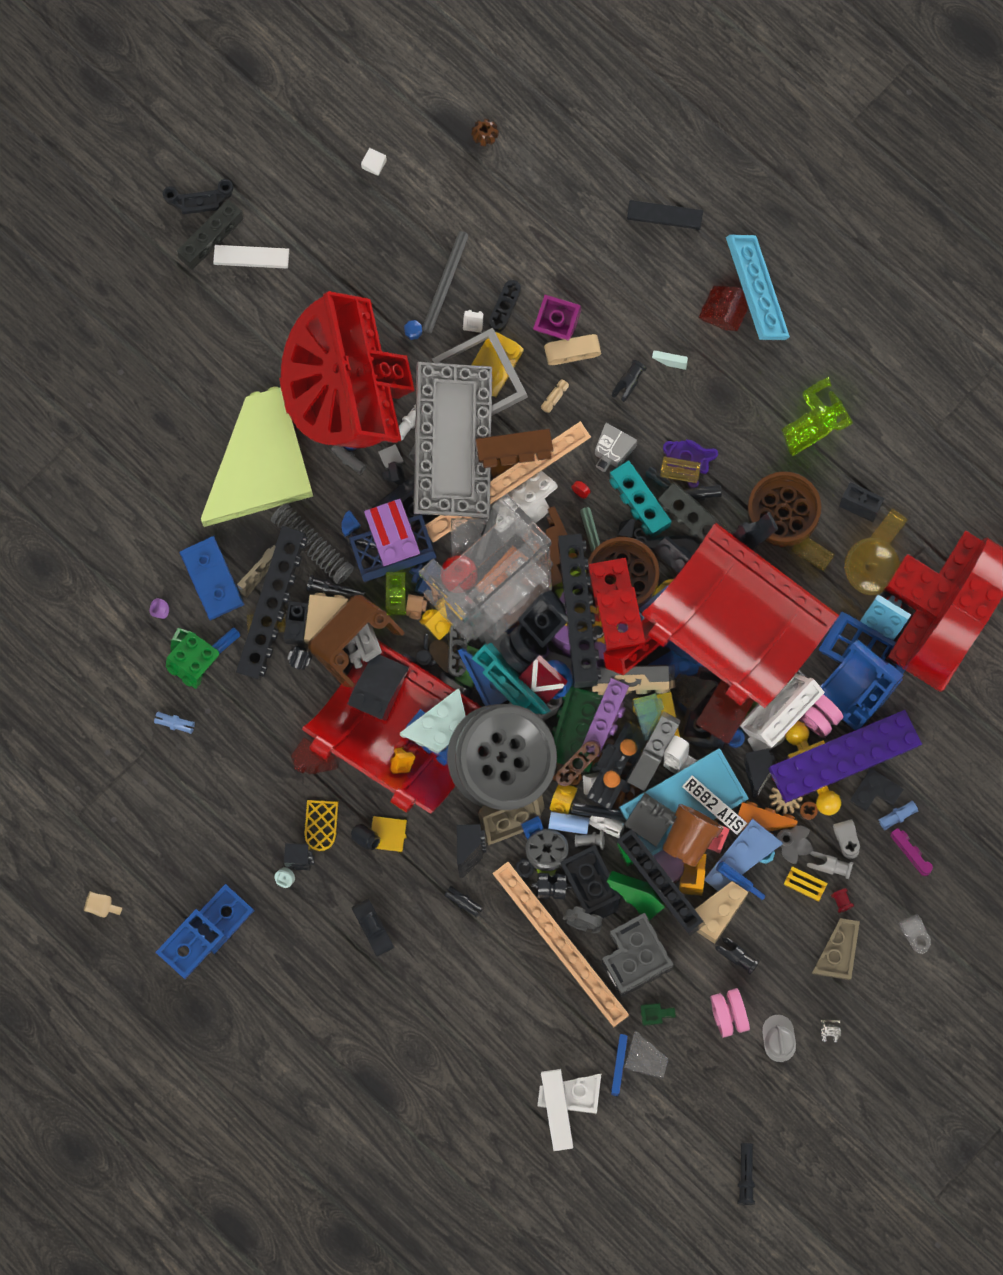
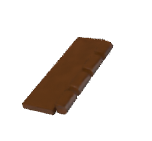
(510, 446)

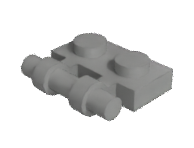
(367, 646)

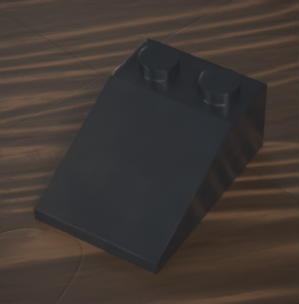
(378, 687)

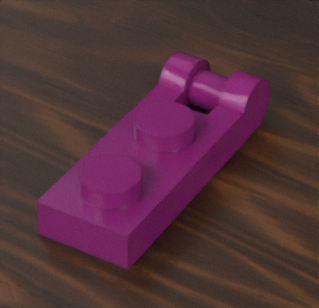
(911, 852)

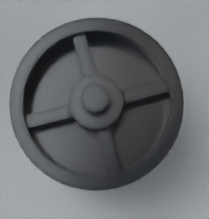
(551, 886)

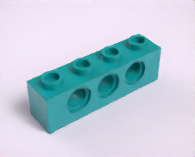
(627, 473)

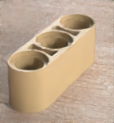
(572, 350)

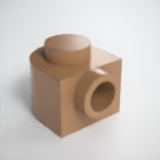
(415, 606)

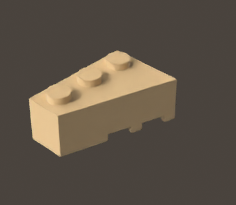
(720, 910)

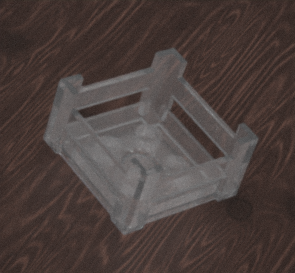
(494, 577)

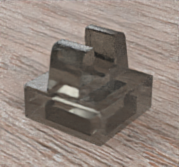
(830, 1027)

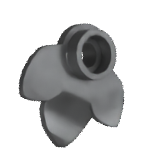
(797, 845)

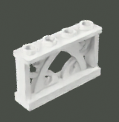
(792, 705)

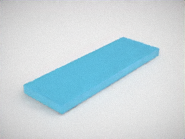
(757, 287)

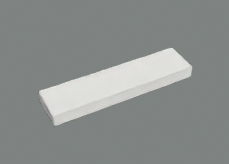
(251, 256)
(557, 1110)

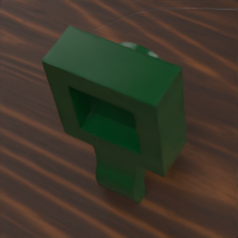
(653, 1014)

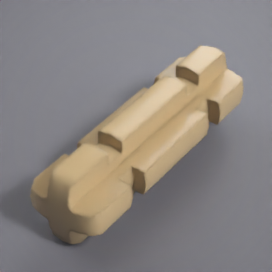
(554, 396)

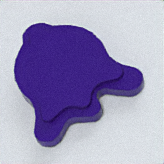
(690, 451)

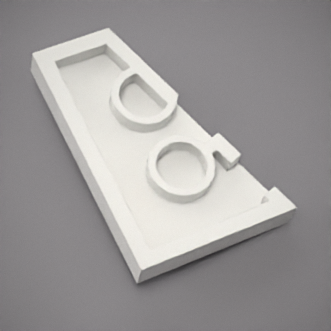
(580, 1094)

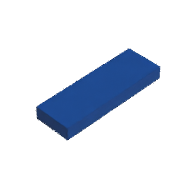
(619, 1065)

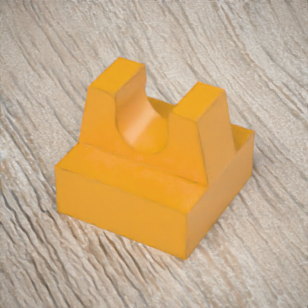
(402, 761)

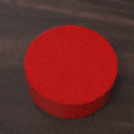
(581, 489)

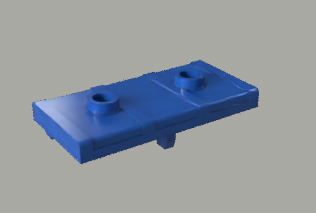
(211, 578)

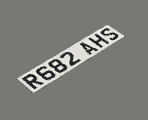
(714, 805)

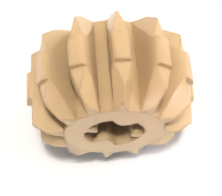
(781, 804)

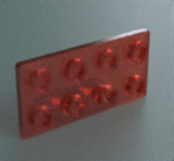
(722, 714)

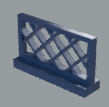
(380, 570)

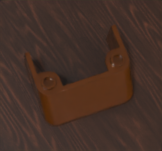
(342, 628)

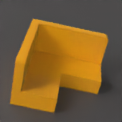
(693, 878)

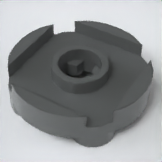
(580, 920)

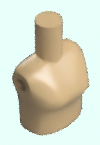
(100, 905)

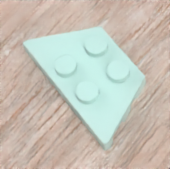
(438, 724)

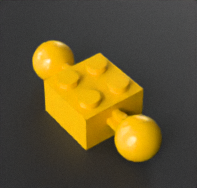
(827, 801)

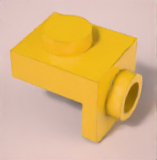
(435, 623)
(563, 799)

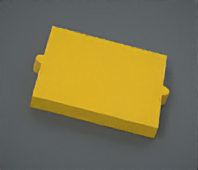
(390, 832)

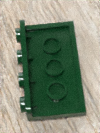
(574, 724)

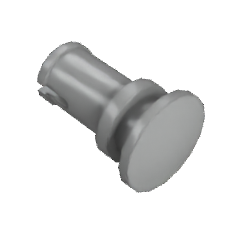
(590, 840)

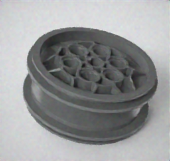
(533, 748)

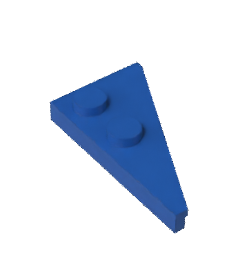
(488, 692)

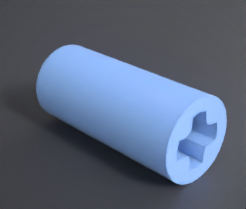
(569, 823)

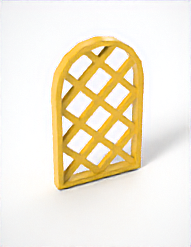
(309, 802)

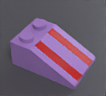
(391, 532)

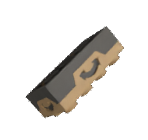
(640, 678)

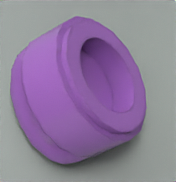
(159, 608)

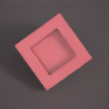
(718, 843)

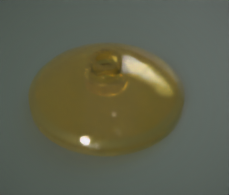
(882, 562)

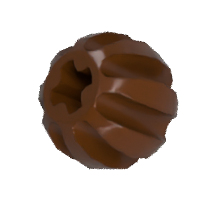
(485, 138)

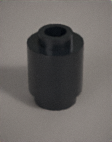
(365, 837)

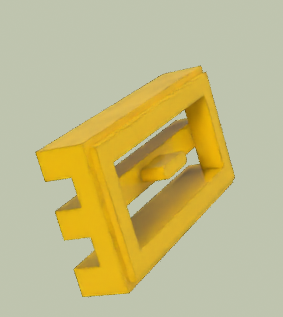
(820, 890)

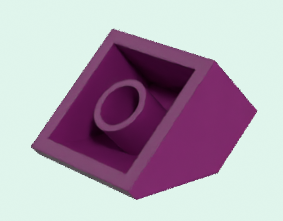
(557, 317)

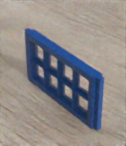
(835, 633)

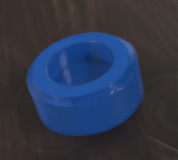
(737, 740)

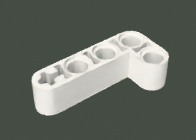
(676, 755)

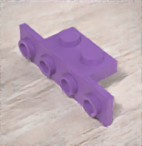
(607, 714)

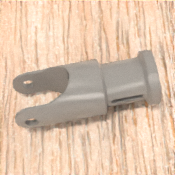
(832, 865)

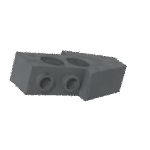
(653, 751)

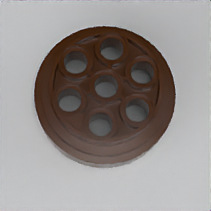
(803, 494)
(637, 555)

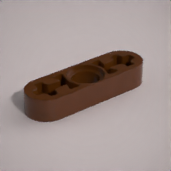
(565, 769)

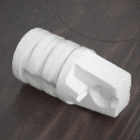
(610, 826)

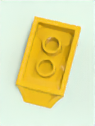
(488, 357)

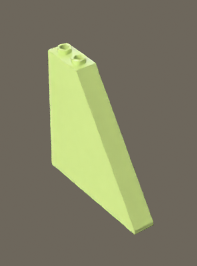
(260, 462)

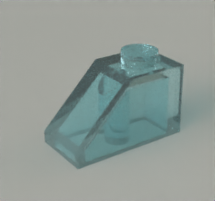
(648, 713)

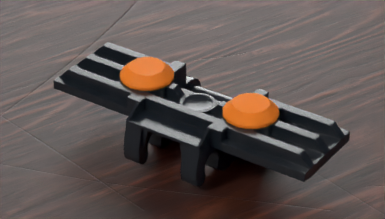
(611, 764)

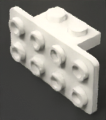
(531, 496)

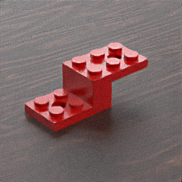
(616, 604)

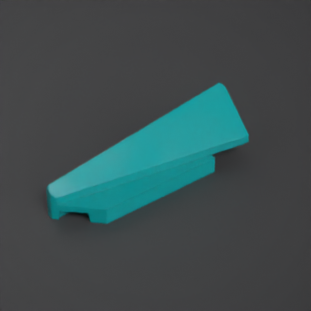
(507, 680)

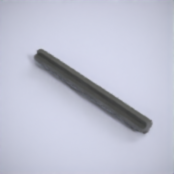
(445, 282)

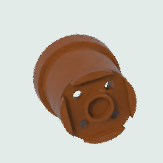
(691, 835)

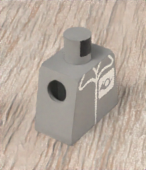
(613, 447)

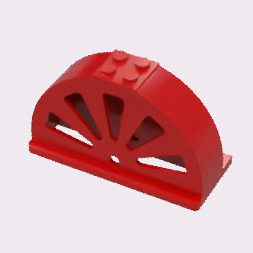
(338, 377)
(948, 607)

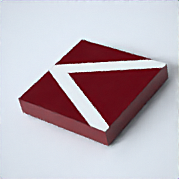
(543, 679)

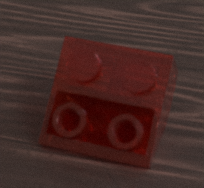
(725, 307)

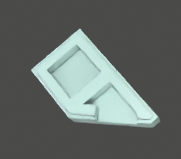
(671, 359)

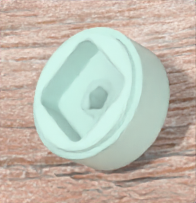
(284, 877)

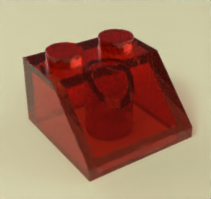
(310, 762)

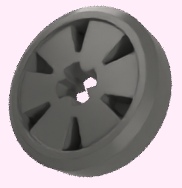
(546, 838)

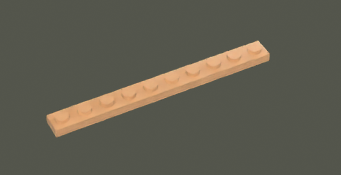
(517, 475)
(561, 944)

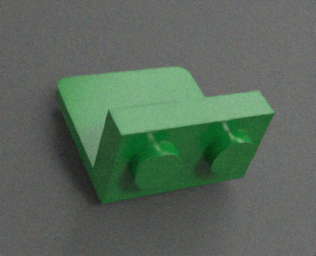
(191, 659)

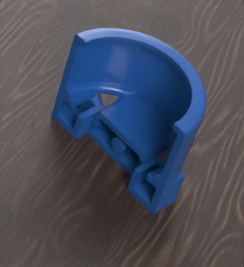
(861, 681)

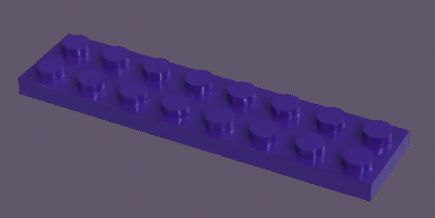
(844, 756)

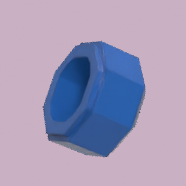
(413, 329)

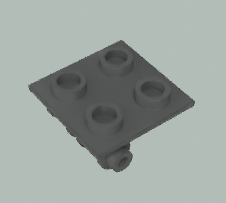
(650, 819)

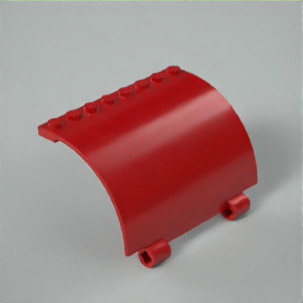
(740, 618)
(370, 742)

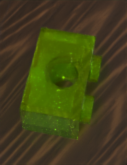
(395, 593)

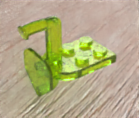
(816, 423)

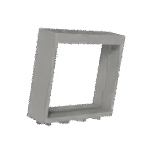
(490, 334)

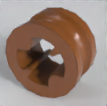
(808, 816)

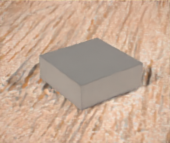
(390, 455)

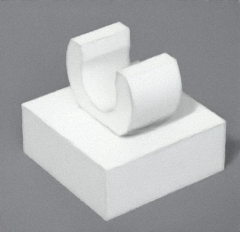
(473, 321)

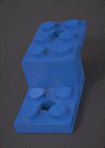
(204, 931)

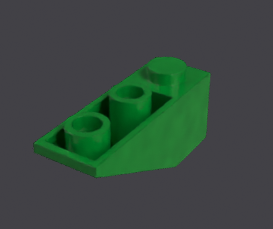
(636, 893)

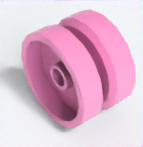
(821, 715)
(727, 1013)

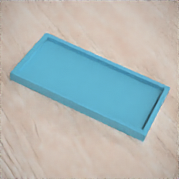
(712, 772)

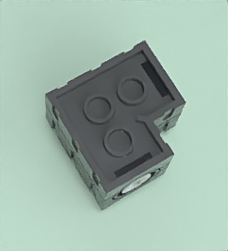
(637, 956)

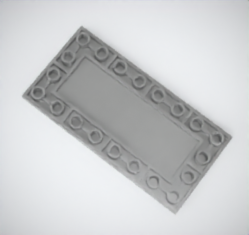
(450, 415)

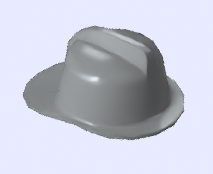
(779, 1038)

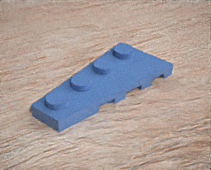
(746, 851)

